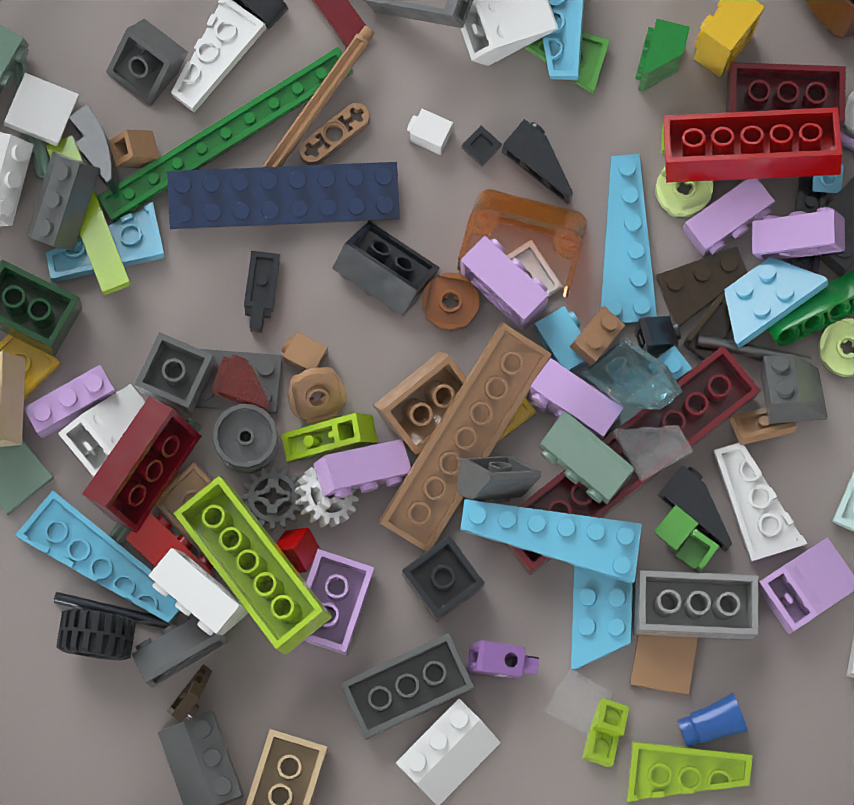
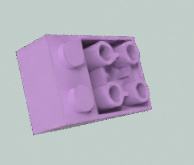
(807, 585)

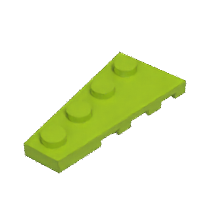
(674, 770)

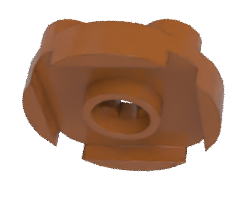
(437, 312)

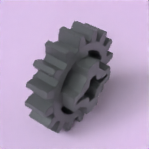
(259, 497)

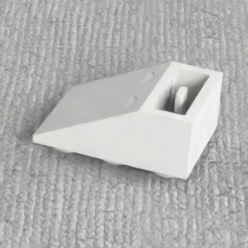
(505, 26)
(101, 427)

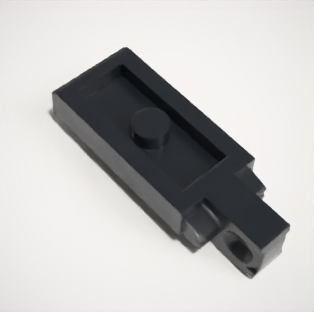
(261, 288)

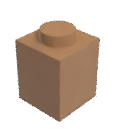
(134, 148)
(304, 352)

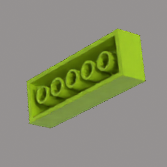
(252, 565)

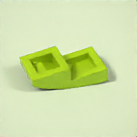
(604, 732)

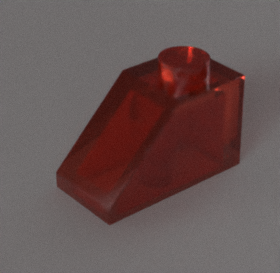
(239, 383)

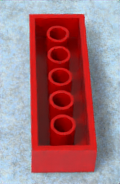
(752, 145)

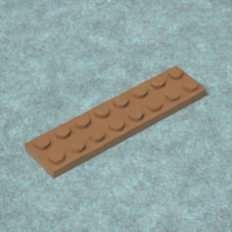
(465, 431)

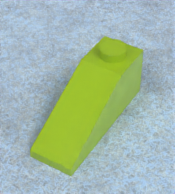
(330, 437)

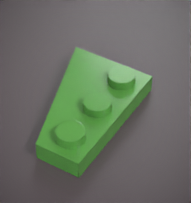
(592, 58)

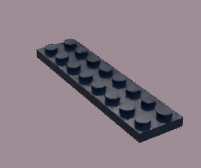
(283, 195)

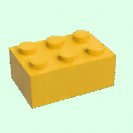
(726, 33)

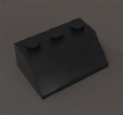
(385, 268)

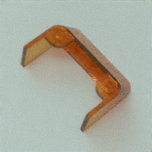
(497, 207)

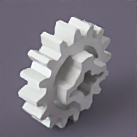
(317, 504)

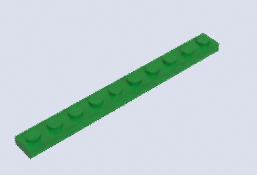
(220, 137)

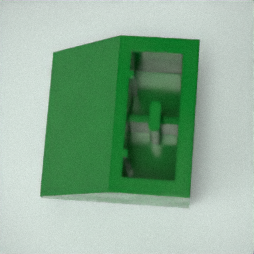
(662, 53)

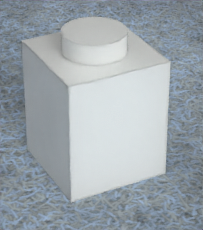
(430, 131)

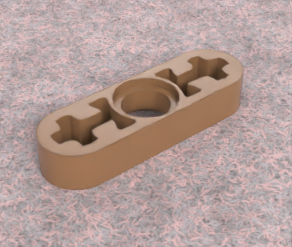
(355, 127)

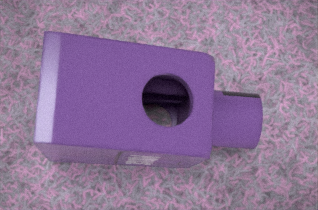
(488, 659)

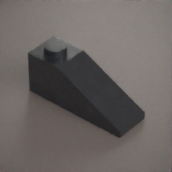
(534, 154)
(693, 497)

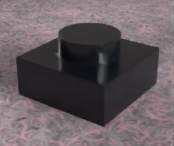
(481, 145)

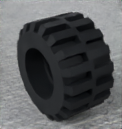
(96, 634)

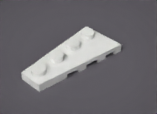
(223, 44)
(758, 513)

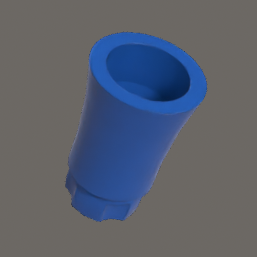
(713, 722)

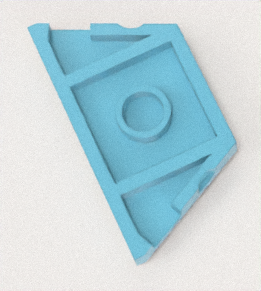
(768, 296)
(599, 616)

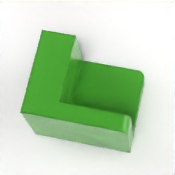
(675, 528)
(696, 551)

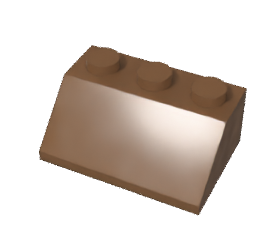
(421, 400)

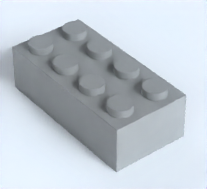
(696, 605)

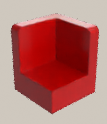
(299, 548)

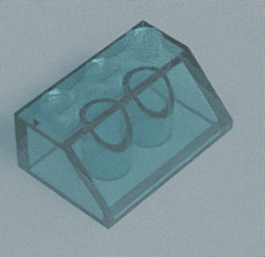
(633, 377)

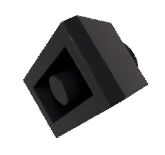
(657, 334)

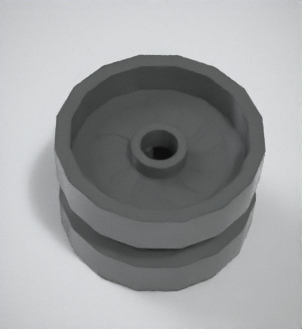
(230, 431)

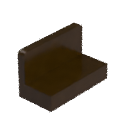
(714, 323)

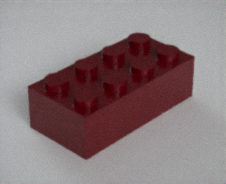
(785, 87)
(142, 464)

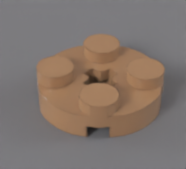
(311, 381)

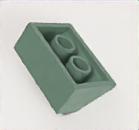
(585, 458)

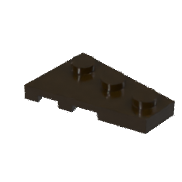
(699, 282)
(185, 703)

